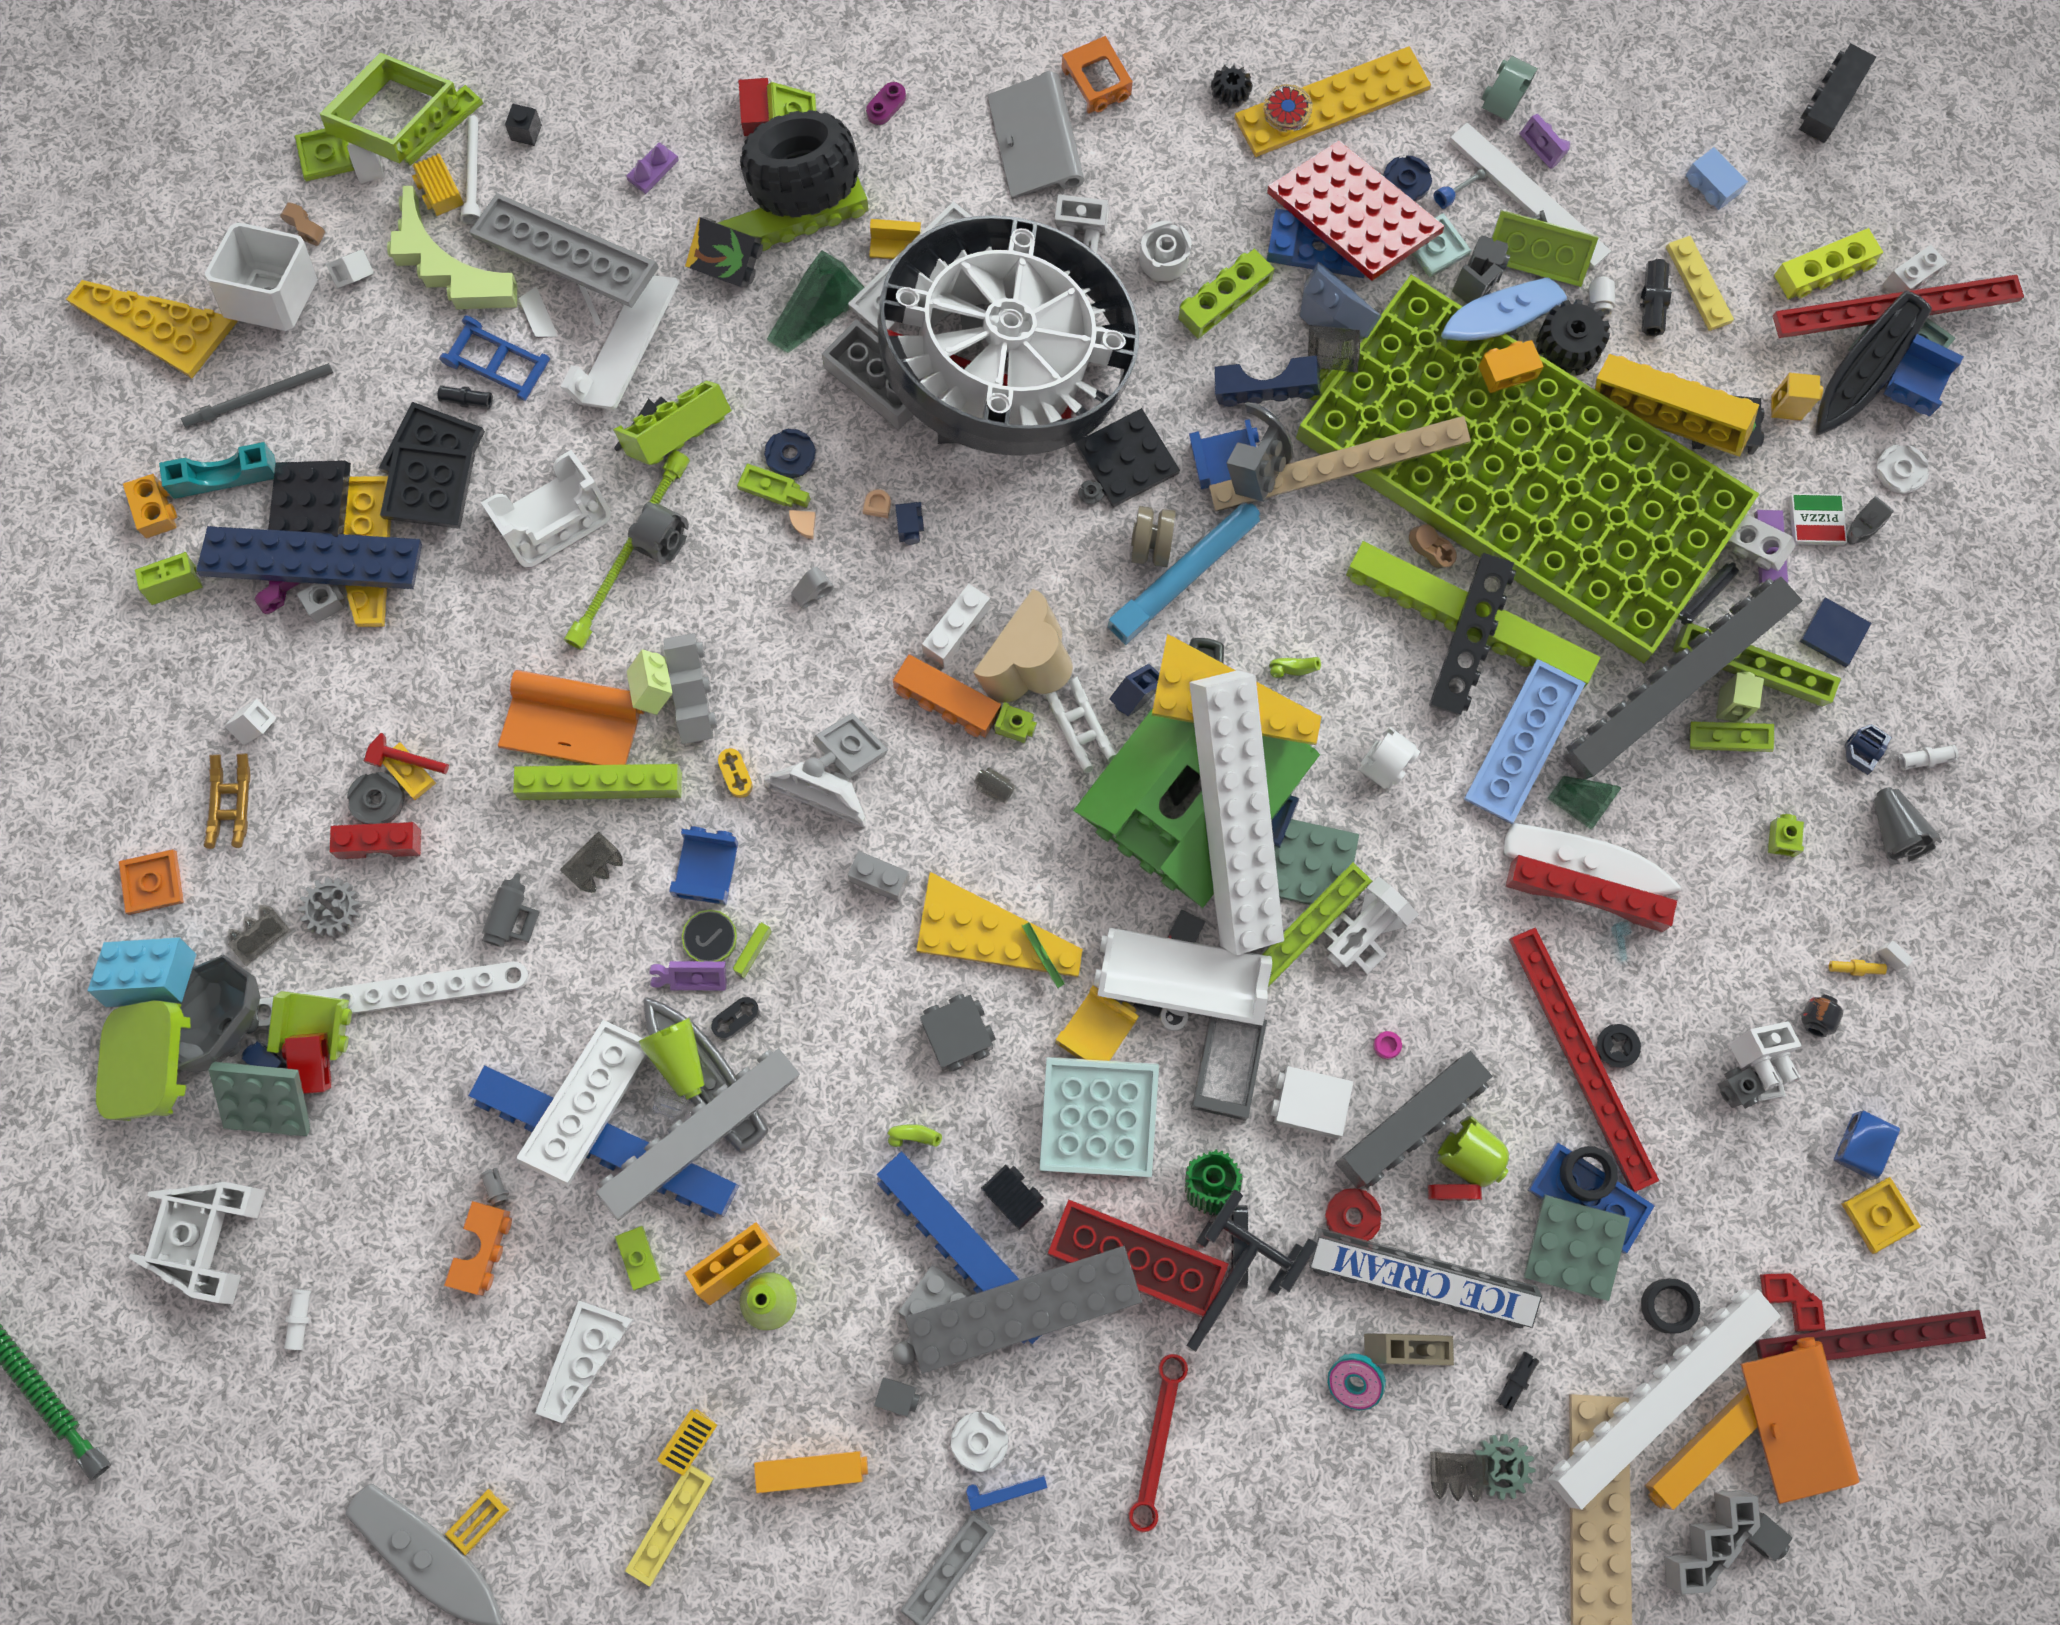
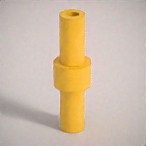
(1857, 967)

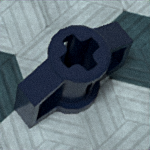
(1866, 747)

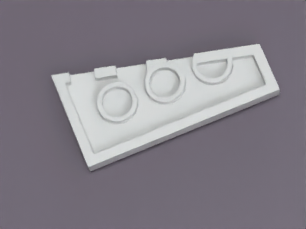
(583, 1353)

